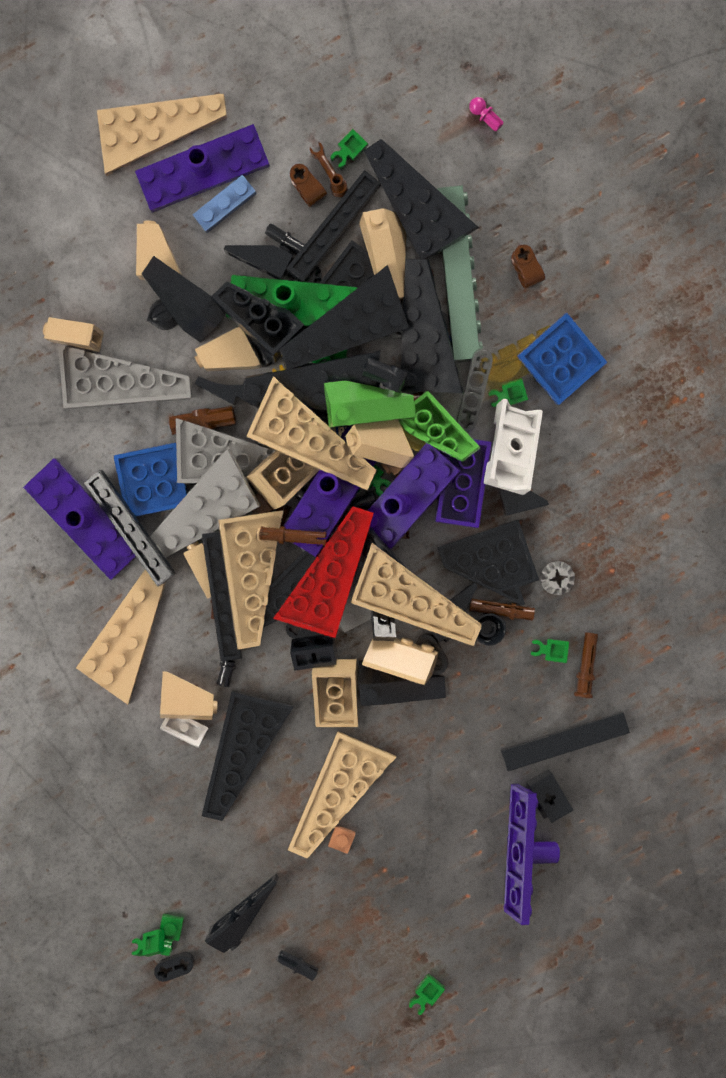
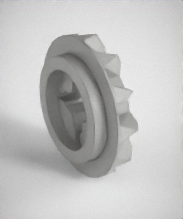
(552, 586)

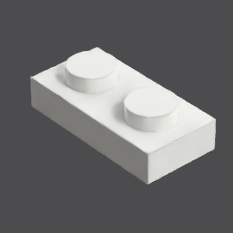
(185, 729)

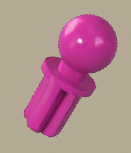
(478, 107)

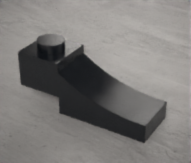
(229, 393)

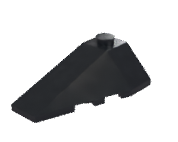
(185, 301)
(259, 319)
(385, 688)
(230, 928)

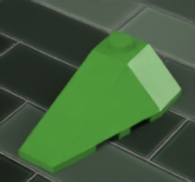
(359, 403)
(439, 428)

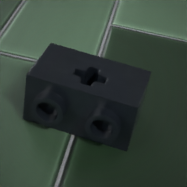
(558, 805)

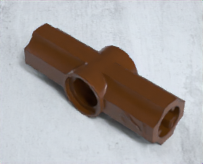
(207, 418)

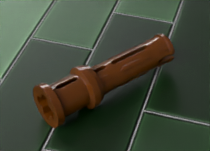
(586, 675)

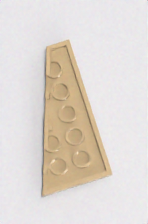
(147, 128)
(299, 433)
(248, 572)
(400, 594)
(121, 645)
(342, 781)

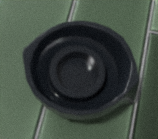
(160, 316)
(492, 629)

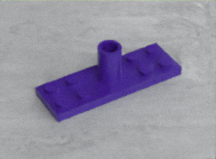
(202, 168)
(415, 491)
(323, 509)
(95, 534)
(523, 853)

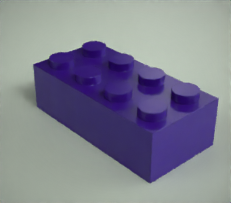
(463, 497)

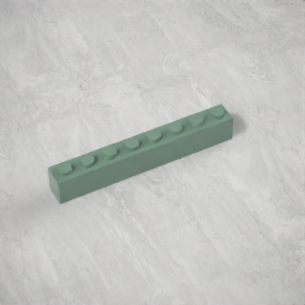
(460, 287)

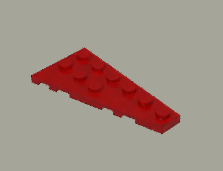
(325, 587)

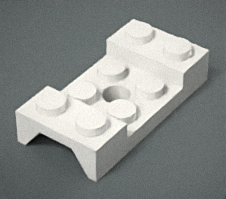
(510, 467)

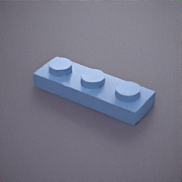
(224, 204)

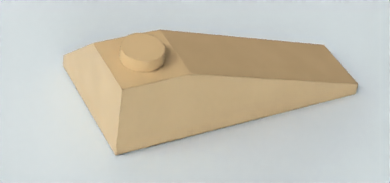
(385, 244)

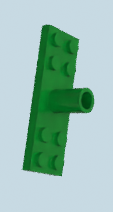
(302, 299)

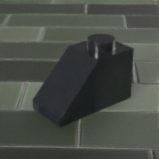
(516, 503)

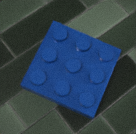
(562, 359)
(150, 479)

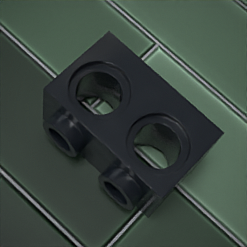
(313, 652)

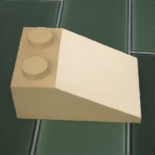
(280, 478)
(336, 694)

